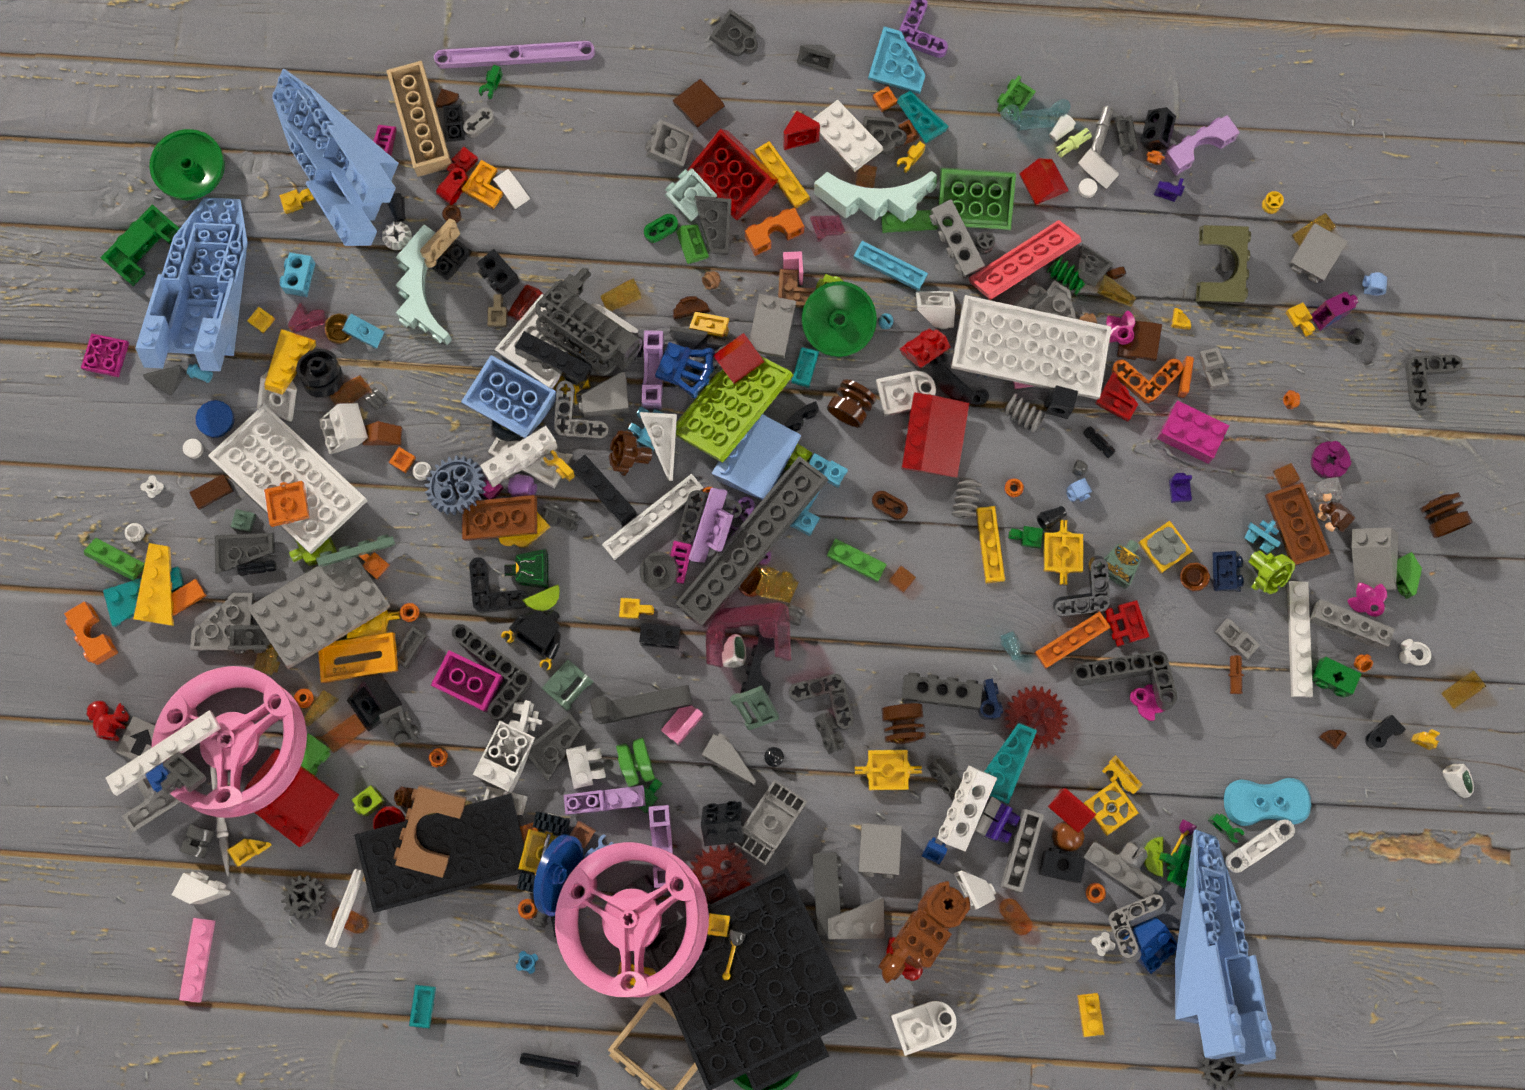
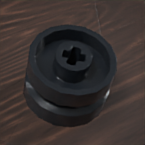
(320, 373)

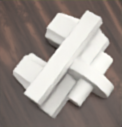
(525, 710)

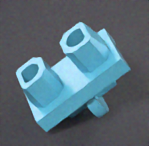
(1269, 542)

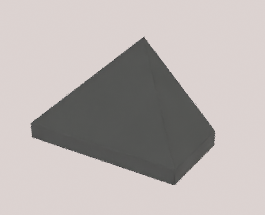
(816, 57)
(688, 337)
(166, 379)

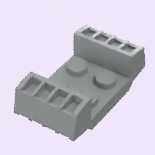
(770, 821)

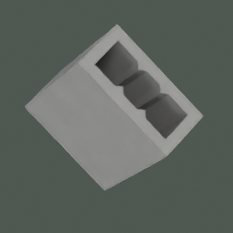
(1317, 253)
(879, 850)

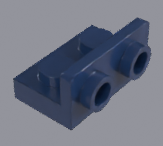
(1227, 571)

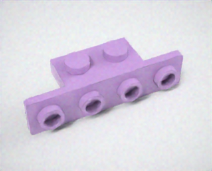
(712, 527)

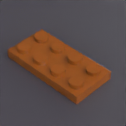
(500, 518)
(1297, 524)

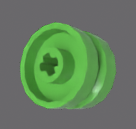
(635, 762)

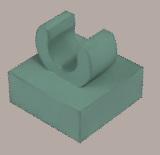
(243, 520)

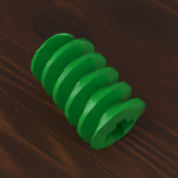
(1067, 275)

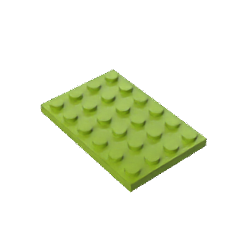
(729, 410)

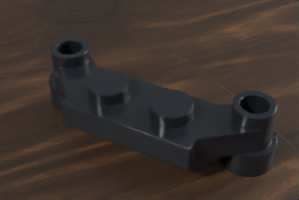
(953, 386)

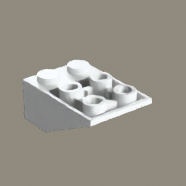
(504, 757)

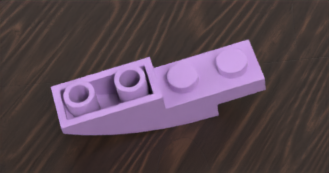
(604, 800)

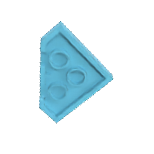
(896, 63)

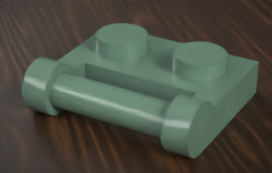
(563, 680)
(760, 706)

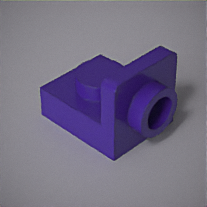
(1168, 190)
(1180, 488)

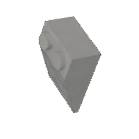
(772, 325)
(1375, 556)
(724, 756)

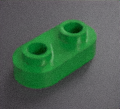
(659, 227)

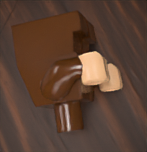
(1338, 514)

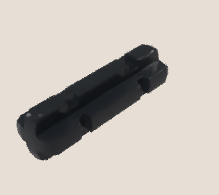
(1099, 441)
(255, 568)

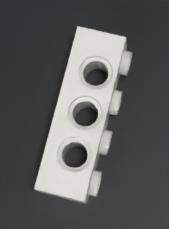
(519, 456)
(967, 818)

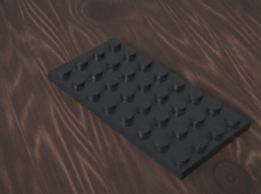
(481, 848)

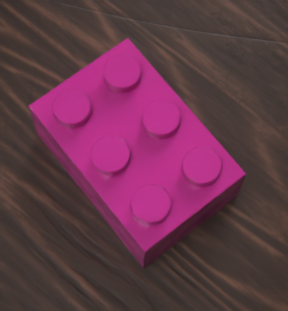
(1193, 432)
(467, 681)

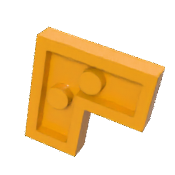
(478, 185)

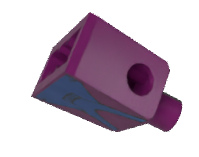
(1339, 306)

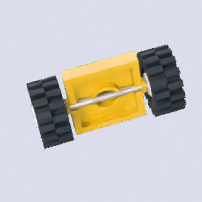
(536, 845)

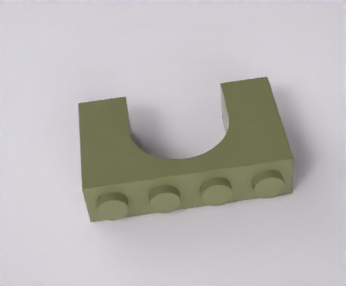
(1236, 241)

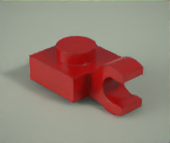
(463, 159)

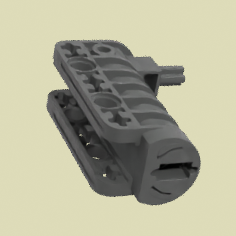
(584, 326)

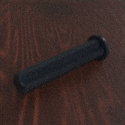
(550, 1063)

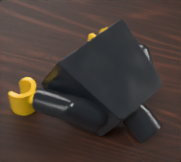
(537, 632)

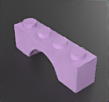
(1219, 133)
(652, 387)
(661, 837)

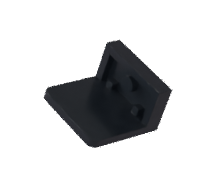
(722, 823)

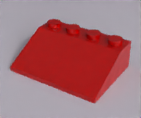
(733, 172)
(935, 435)
(300, 807)

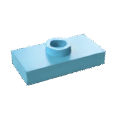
(363, 331)

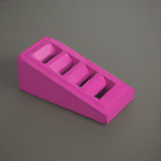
(390, 139)
(684, 546)

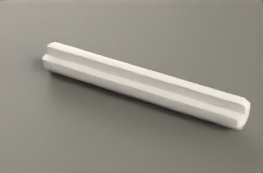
(345, 908)

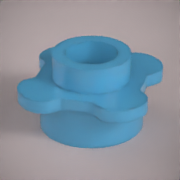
(521, 965)

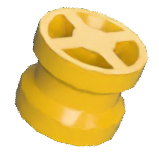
(1272, 198)

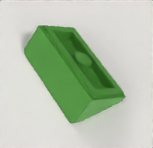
(692, 243)

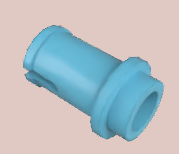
(195, 371)

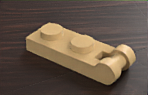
(439, 242)

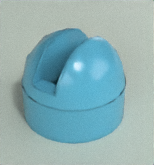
(883, 323)

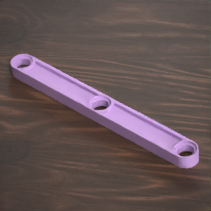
(501, 54)

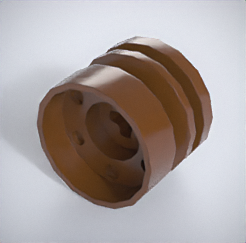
(851, 403)
(1446, 515)
(903, 723)

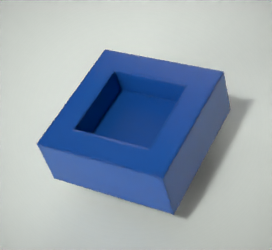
(156, 777)

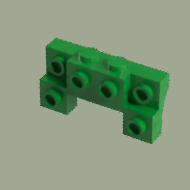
(137, 242)

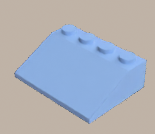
(509, 397)
(758, 458)

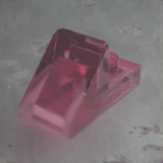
(826, 226)
(302, 321)

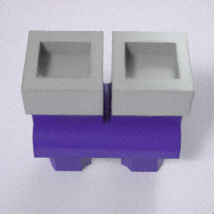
(1001, 814)

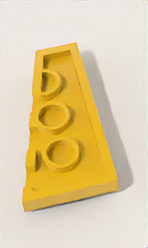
(283, 365)
(154, 596)

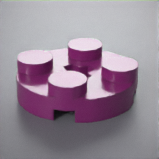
(1332, 449)

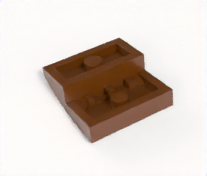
(698, 103)
(1144, 344)

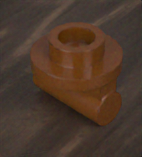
(403, 797)

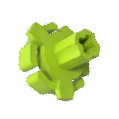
(1271, 571)

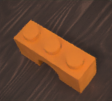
(786, 222)
(81, 620)

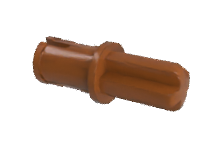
(1236, 674)

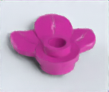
(1120, 327)
(1367, 597)
(1147, 707)

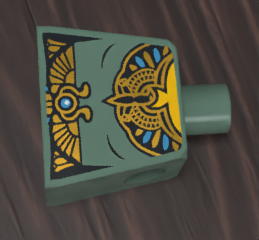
(1123, 563)

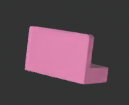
(794, 261)
(682, 723)

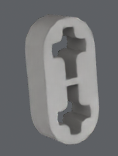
(478, 122)

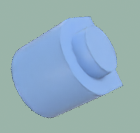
(1375, 284)
(1078, 490)

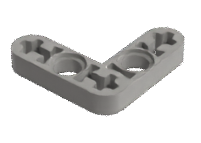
(573, 423)
(1128, 920)

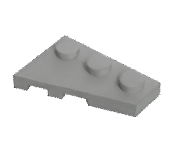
(859, 923)

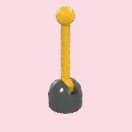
(735, 938)

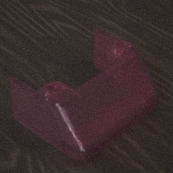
(772, 622)

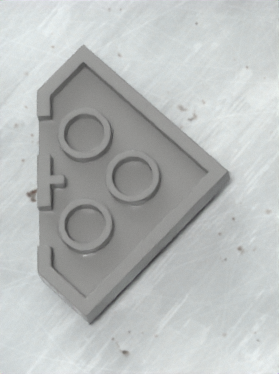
(1057, 301)
(214, 631)

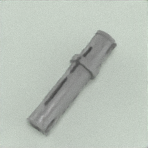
(1103, 126)

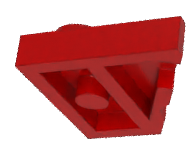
(1117, 399)

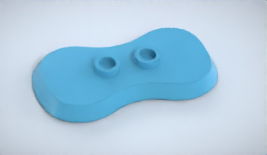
(1254, 802)

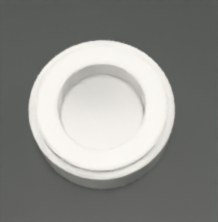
(1087, 188)
(193, 448)

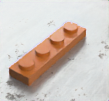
(1072, 640)

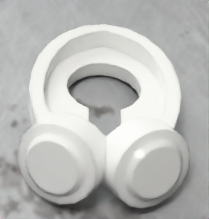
(1407, 657)

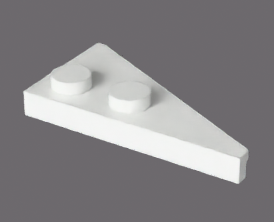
(662, 433)

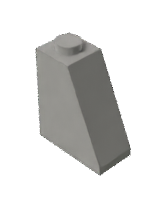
(606, 398)

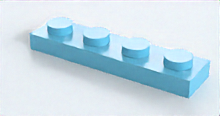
(890, 266)

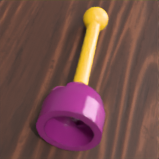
(1186, 829)

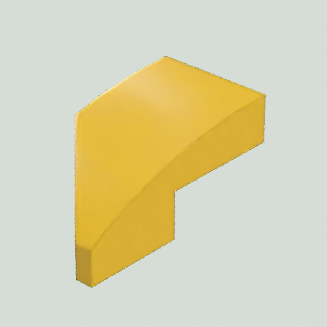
(246, 850)

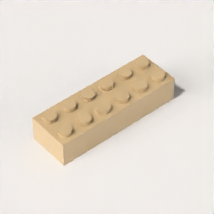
(419, 118)

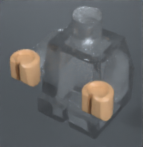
(1326, 491)

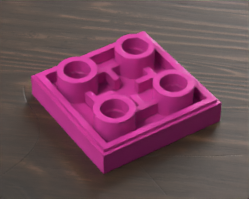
(105, 355)

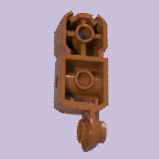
(926, 930)

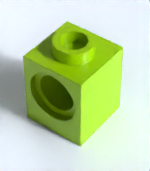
(377, 801)

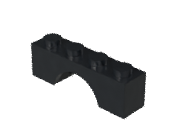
(539, 351)
(604, 490)
(755, 676)

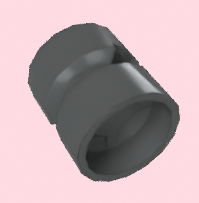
(199, 834)

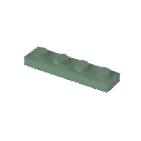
(347, 552)

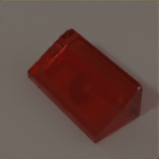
(524, 302)

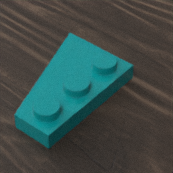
(922, 117)

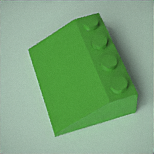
(979, 196)

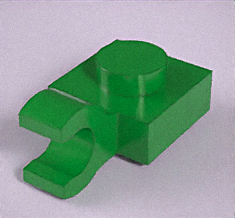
(493, 79)
(1029, 536)
(650, 798)
(1222, 824)

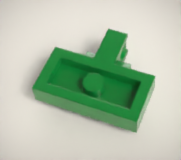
(1178, 864)

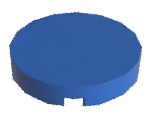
(215, 418)

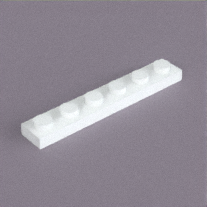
(651, 517)
(1299, 639)
(178, 742)

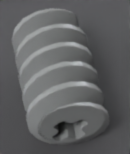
(1024, 413)
(965, 498)

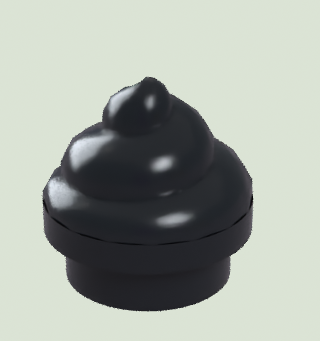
(774, 756)

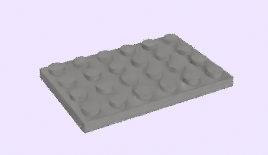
(318, 609)

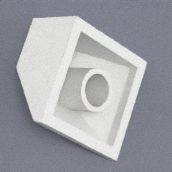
(937, 307)
(280, 404)
(977, 889)

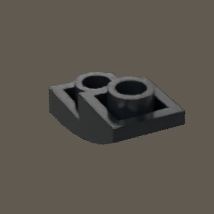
(454, 123)
(453, 260)
(796, 421)

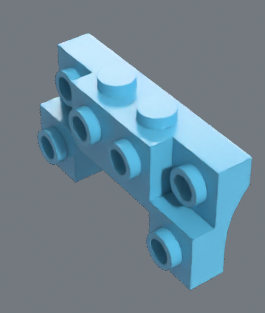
(835, 473)

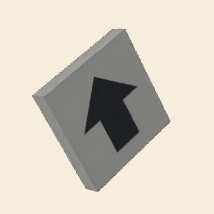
(136, 738)

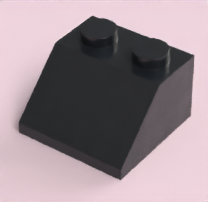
(372, 699)

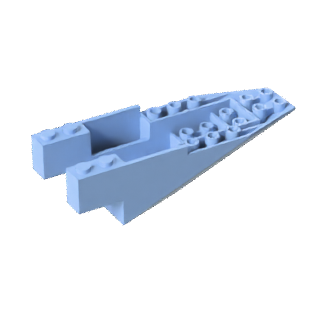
(344, 166)
(199, 289)
(1213, 973)

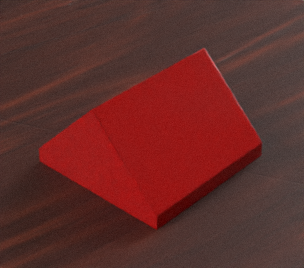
(800, 131)
(1043, 180)
(738, 358)
(1071, 810)

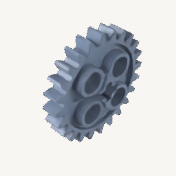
(471, 480)

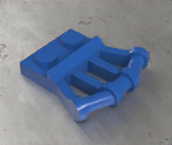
(675, 361)

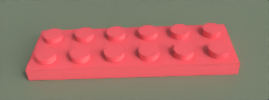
(1024, 259)

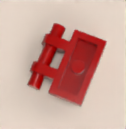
(1132, 620)

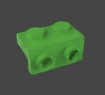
(1017, 94)

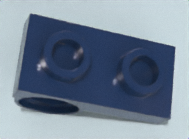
(991, 691)

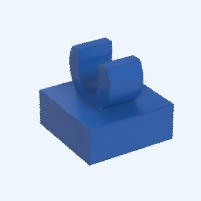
(934, 851)

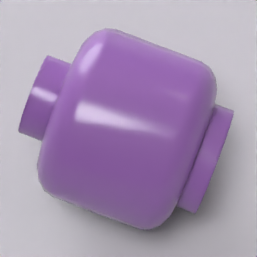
(522, 486)

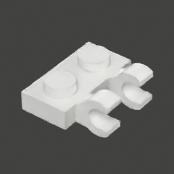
(579, 766)

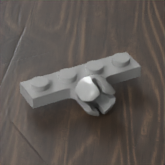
(153, 806)
(1124, 866)

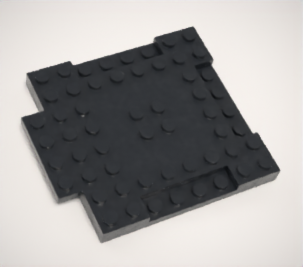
(777, 995)

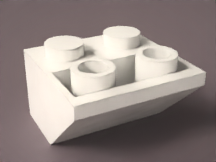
(343, 427)
(197, 889)

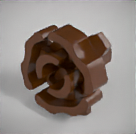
(627, 452)

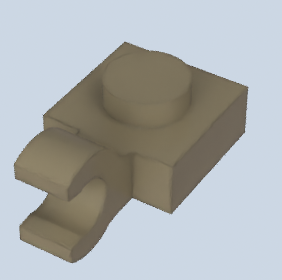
(497, 314)

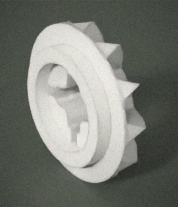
(404, 237)

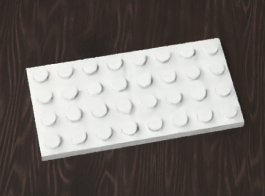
(1031, 347)
(269, 453)

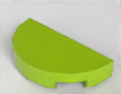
(543, 600)
(1152, 863)

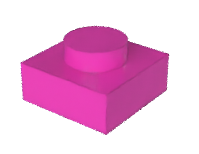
(491, 492)

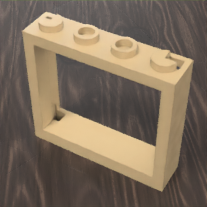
(631, 1067)

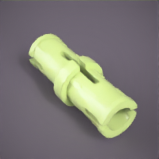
(1073, 142)

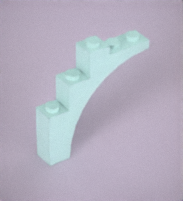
(873, 201)
(412, 288)

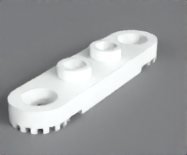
(1260, 846)

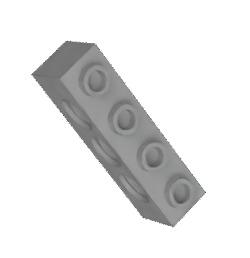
(948, 211)
(1351, 624)
(1022, 851)

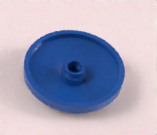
(553, 870)

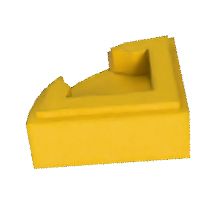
(1180, 320)

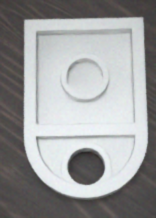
(898, 390)
(922, 1027)

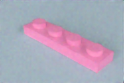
(197, 960)

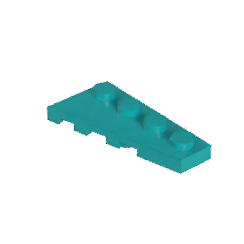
(122, 598)
(1009, 762)

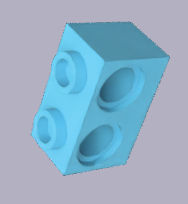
(302, 274)

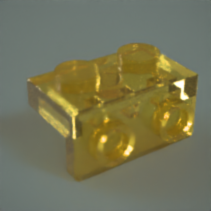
(776, 584)
(267, 662)

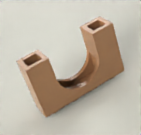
(412, 853)

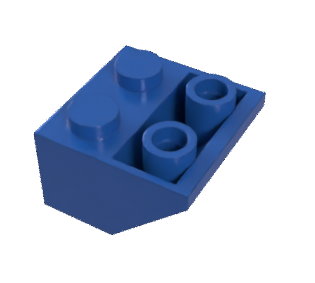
(1154, 942)

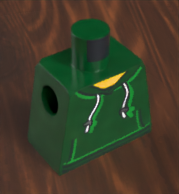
(530, 569)

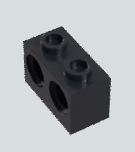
(1158, 129)
(500, 270)
(660, 636)

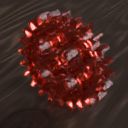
(1051, 726)
(714, 859)

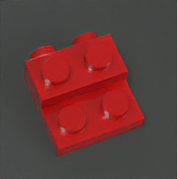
(925, 347)

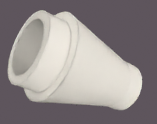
(1063, 126)

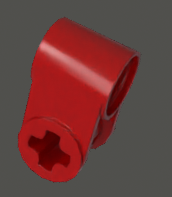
(452, 187)

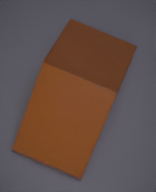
(383, 434)

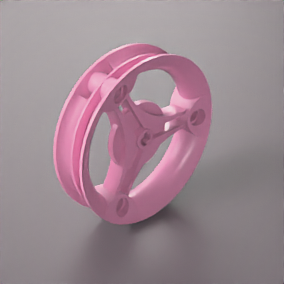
(243, 739)
(619, 927)

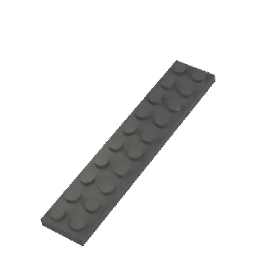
(752, 541)

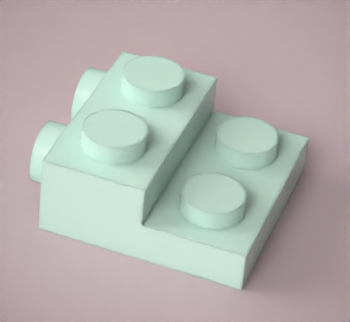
(683, 193)

